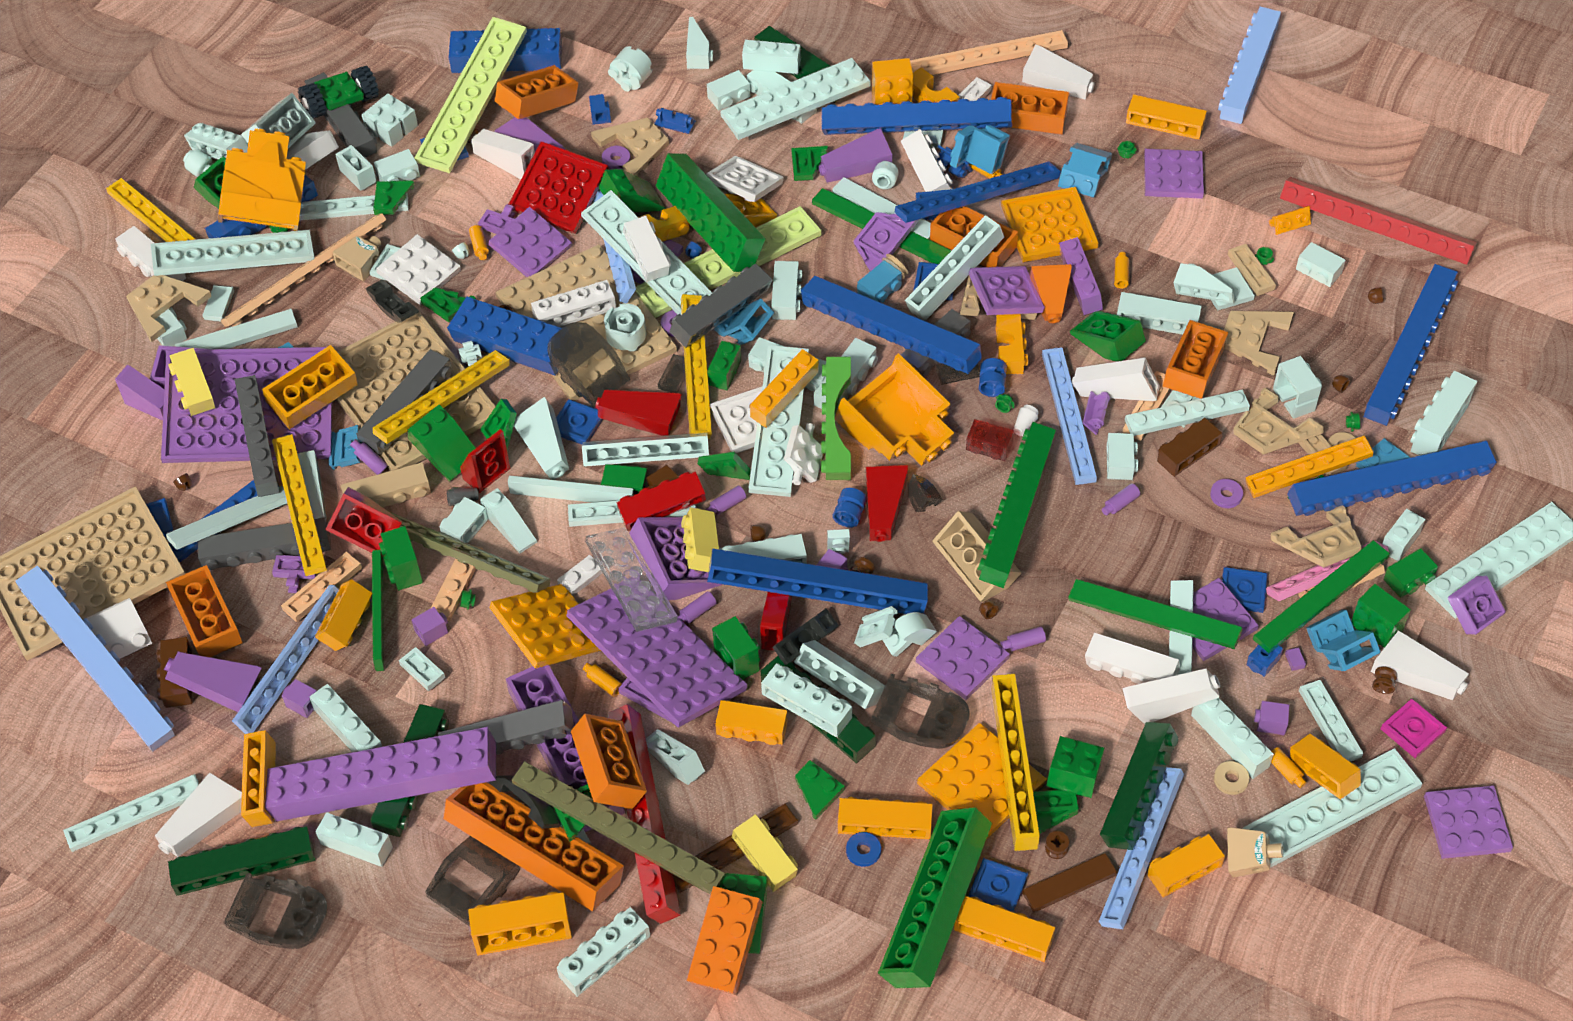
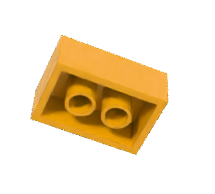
(892, 81)

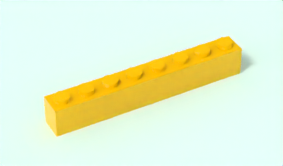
(1015, 762)

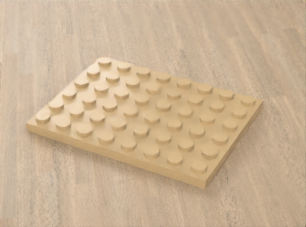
(578, 272)
(383, 363)
(97, 562)

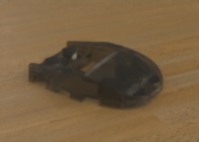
(574, 346)
(942, 723)
(484, 859)
(299, 923)

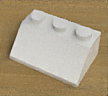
(120, 628)

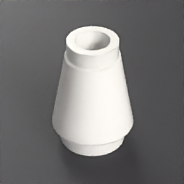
(1025, 418)

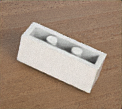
(646, 248)

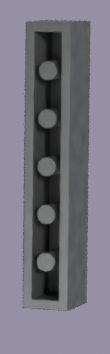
(349, 126)
(720, 305)
(424, 377)
(256, 436)
(255, 545)
(526, 726)

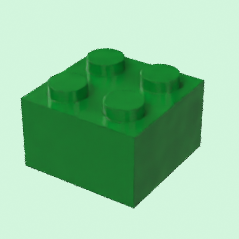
(400, 558)
(1380, 614)
(736, 647)
(1075, 766)

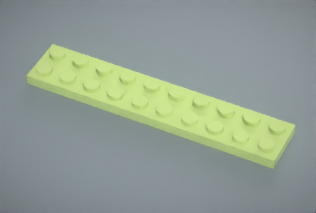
(470, 95)
(781, 237)

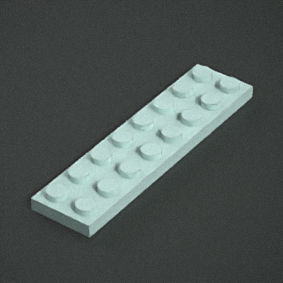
(795, 98)
(608, 219)
(231, 252)
(769, 471)
(1507, 554)
(1323, 814)

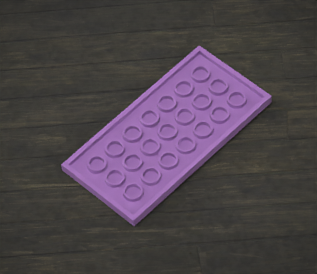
(662, 661)

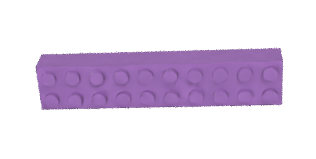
(381, 774)

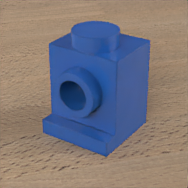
(599, 109)
(1262, 661)

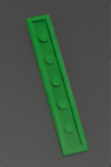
(377, 610)

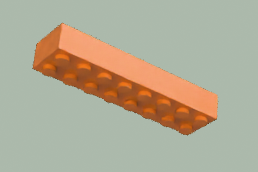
(546, 853)

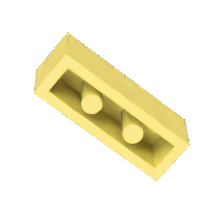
(191, 382)
(699, 537)
(765, 852)

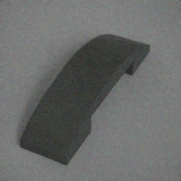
(390, 303)
(812, 630)
(540, 812)

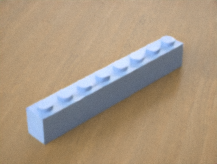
(1250, 64)

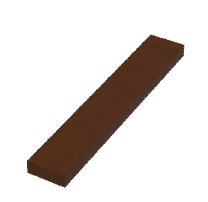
(728, 851)

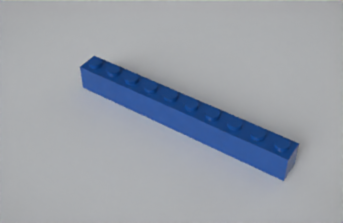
(916, 116)
(891, 324)
(1411, 345)
(1391, 478)
(816, 582)

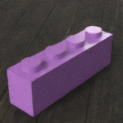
(1081, 276)

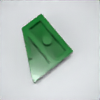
(807, 161)

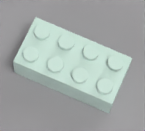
(285, 117)
(1443, 414)

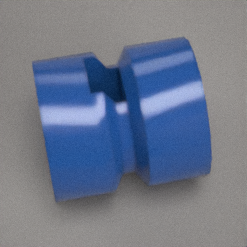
(992, 377)
(849, 507)

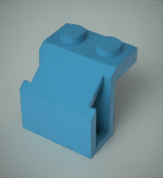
(980, 147)
(1084, 169)
(744, 325)
(1340, 642)

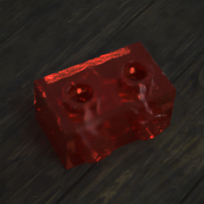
(989, 440)

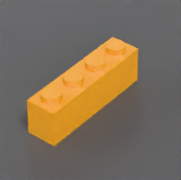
(1166, 116)
(784, 388)
(258, 757)
(885, 818)
(1004, 928)

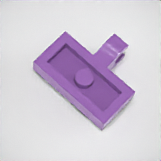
(494, 221)
(292, 569)

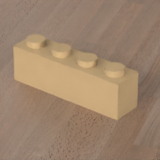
(394, 485)

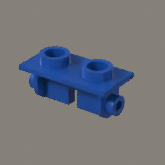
(677, 122)
(945, 157)

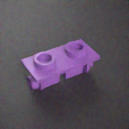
(1095, 411)

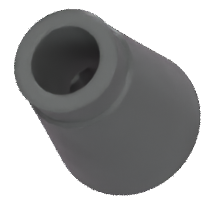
(456, 495)

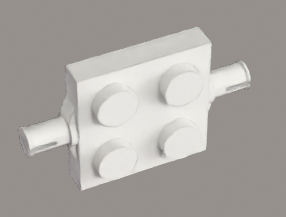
(803, 454)

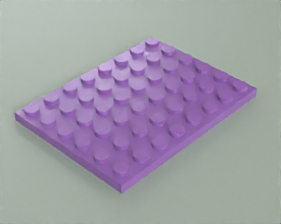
(220, 432)

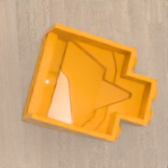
(262, 183)
(898, 415)

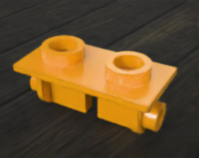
(1291, 220)

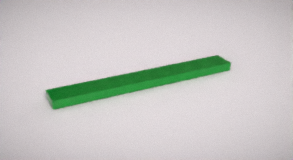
(860, 217)
(1320, 596)
(1155, 614)

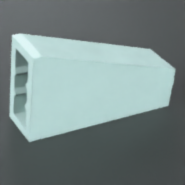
(542, 436)

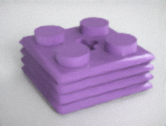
(1476, 605)

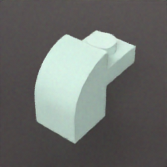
(909, 629)

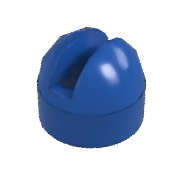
(693, 250)

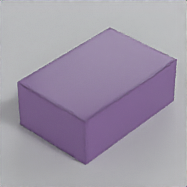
(1295, 659)

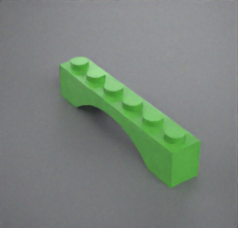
(838, 457)

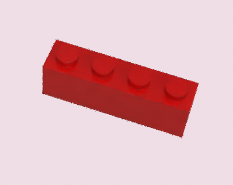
(662, 500)

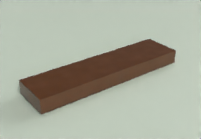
(1069, 882)

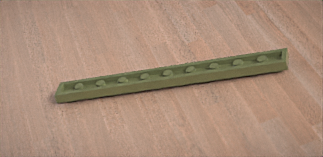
(476, 557)
(618, 828)

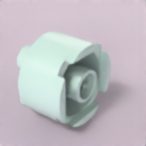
(630, 68)
(625, 327)

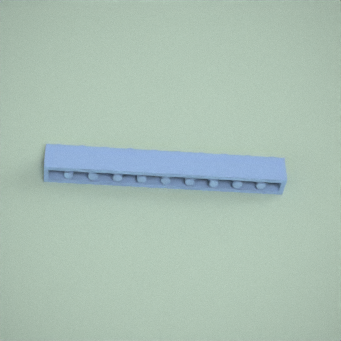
(95, 658)

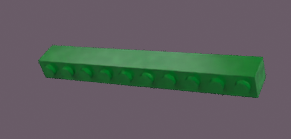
(1016, 506)

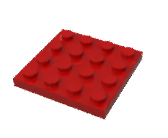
(558, 186)

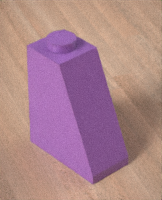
(140, 392)

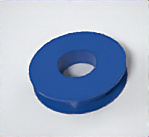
(863, 860)

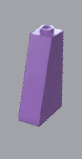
(526, 131)
(855, 157)
(213, 678)

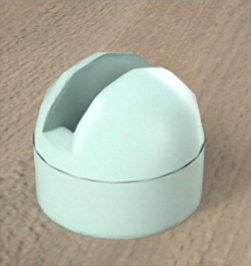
(461, 251)

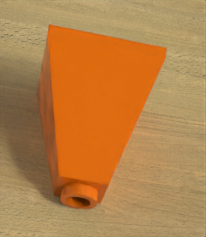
(1052, 286)

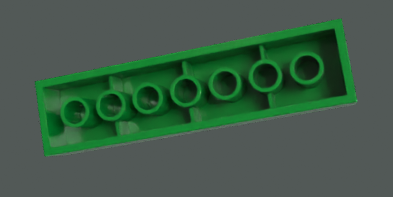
(710, 212)
(935, 899)

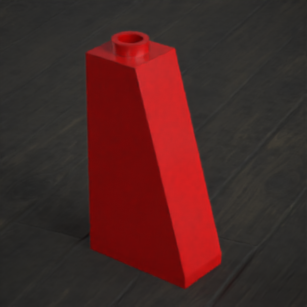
(640, 410)
(884, 497)
(774, 619)

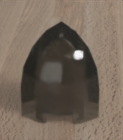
(922, 493)

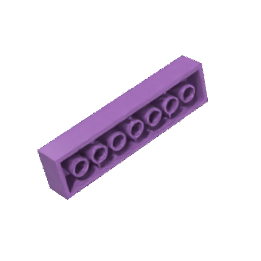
(537, 688)

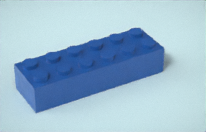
(537, 50)
(505, 331)

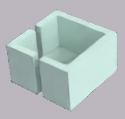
(385, 117)
(1297, 381)

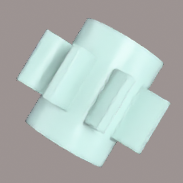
(469, 353)

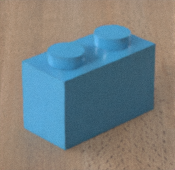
(880, 282)

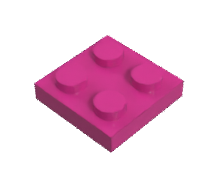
(1413, 728)

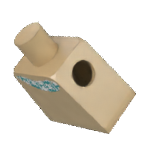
(358, 256)
(1250, 851)

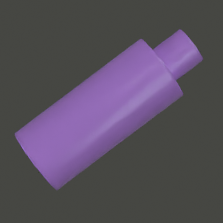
(369, 457)
(1121, 499)
(727, 500)
(697, 608)
(1024, 639)

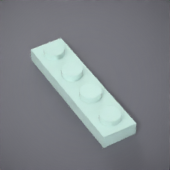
(1330, 720)

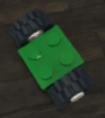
(338, 91)

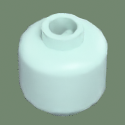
(197, 162)
(885, 175)

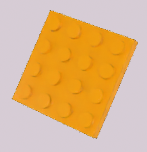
(1046, 221)
(542, 627)
(973, 777)

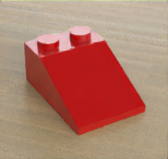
(486, 462)
(361, 520)

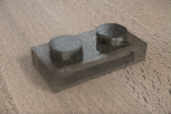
(673, 375)
(950, 375)

